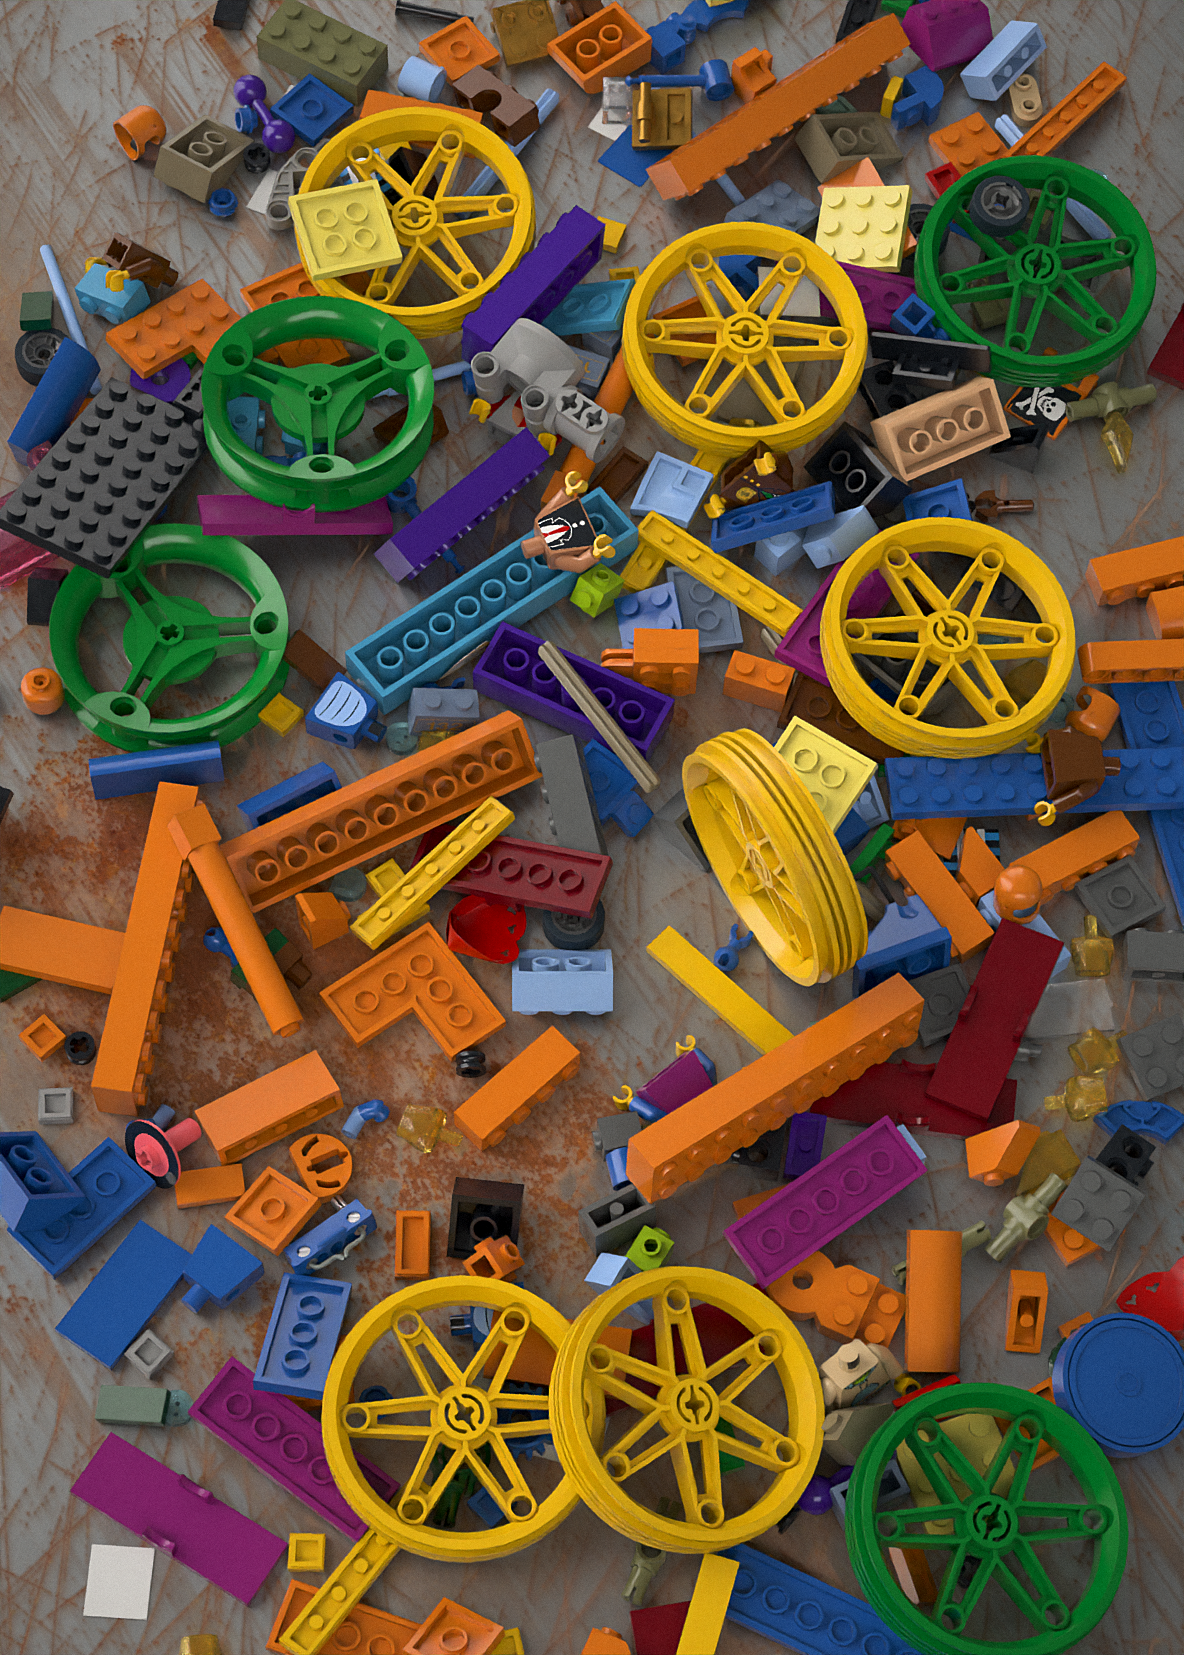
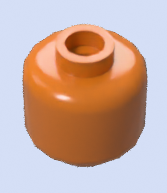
(42, 691)

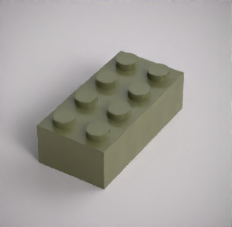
(310, 42)

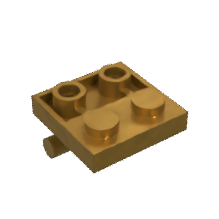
(524, 30)
(661, 117)

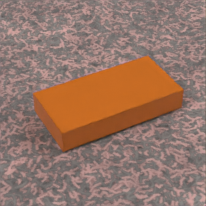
(210, 1186)
(412, 1245)

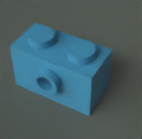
(114, 306)
(247, 420)

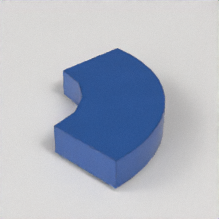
(709, 15)
(1143, 1118)

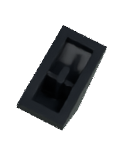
(1023, 447)
(41, 593)

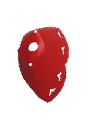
(484, 931)
(1164, 1305)

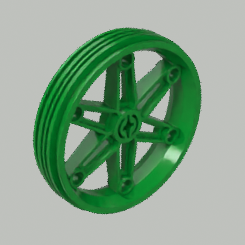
(1067, 181)
(1042, 1420)

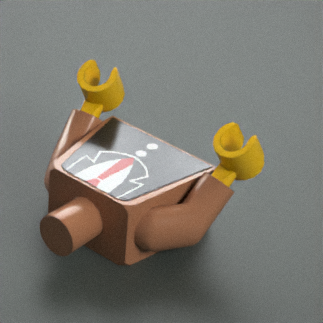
(566, 533)

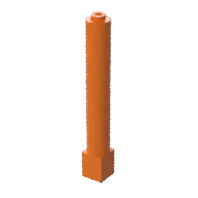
(612, 398)
(198, 842)

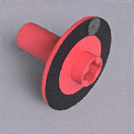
(158, 1150)

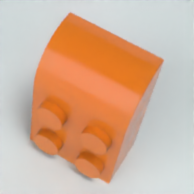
(602, 47)

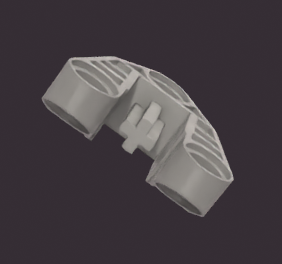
(288, 179)

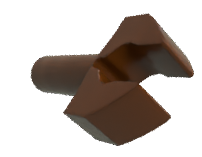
(999, 506)

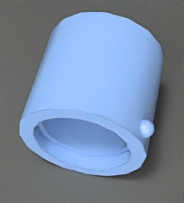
(422, 79)

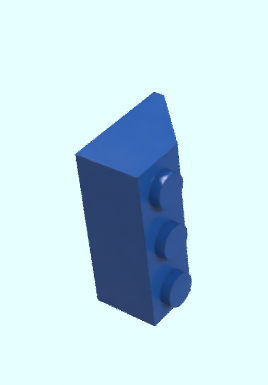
(289, 795)
(33, 1183)

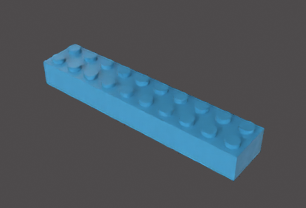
(469, 611)

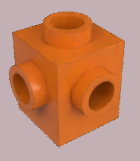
(495, 1260)

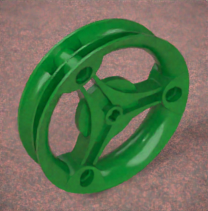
(317, 402)
(173, 641)

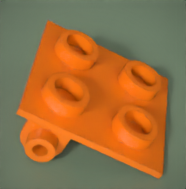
(938, 832)

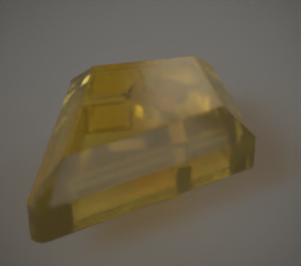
(1118, 440)

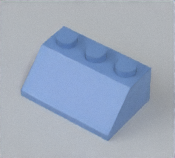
(562, 981)

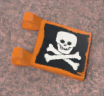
(1048, 403)

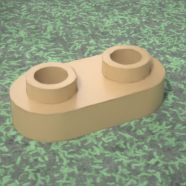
(1023, 97)

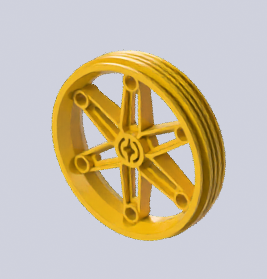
(447, 130)
(791, 252)
(947, 638)
(775, 856)
(698, 1423)
(458, 1436)

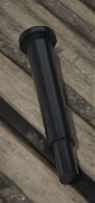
(428, 12)

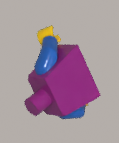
(673, 1086)

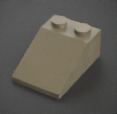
(844, 139)
(201, 157)
(743, 400)

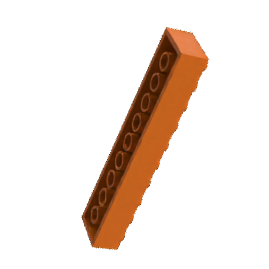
(778, 108)
(381, 810)
(145, 961)
(773, 1088)

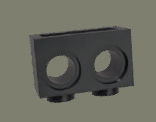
(881, 399)
(768, 1144)
(1128, 1154)

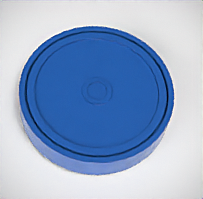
(1122, 1383)

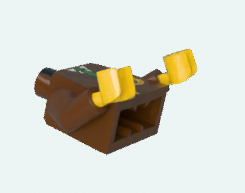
(134, 263)
(752, 479)
(1071, 769)

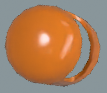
(142, 125)
(1096, 718)
(1017, 889)

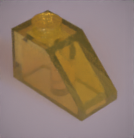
(1049, 1154)

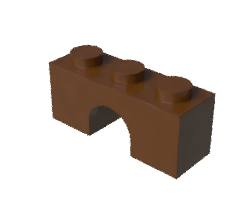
(512, 114)

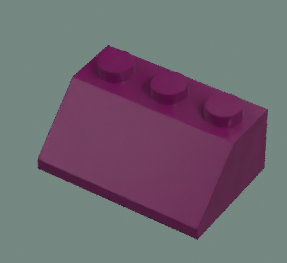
(947, 31)

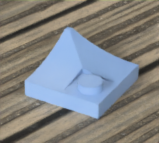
(671, 490)

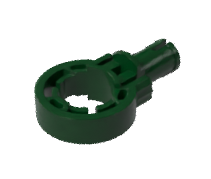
(451, 1497)

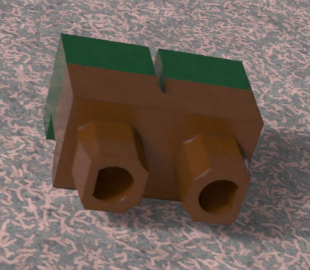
(287, 958)

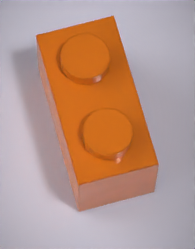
(758, 681)

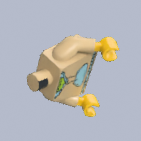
(859, 1374)

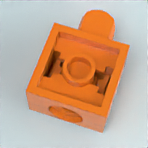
(659, 660)

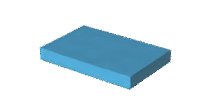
(591, 308)

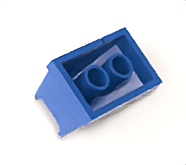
(903, 942)

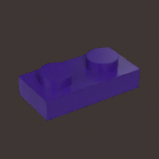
(804, 1144)

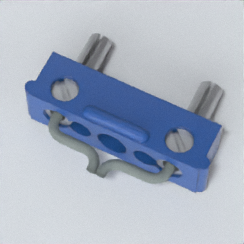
(331, 1237)

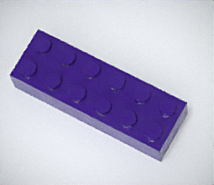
(538, 281)
(463, 507)
(520, 679)

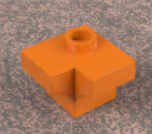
(752, 74)

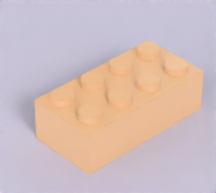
(942, 428)

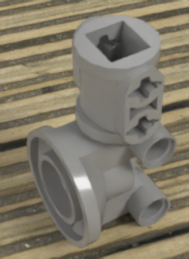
(547, 378)

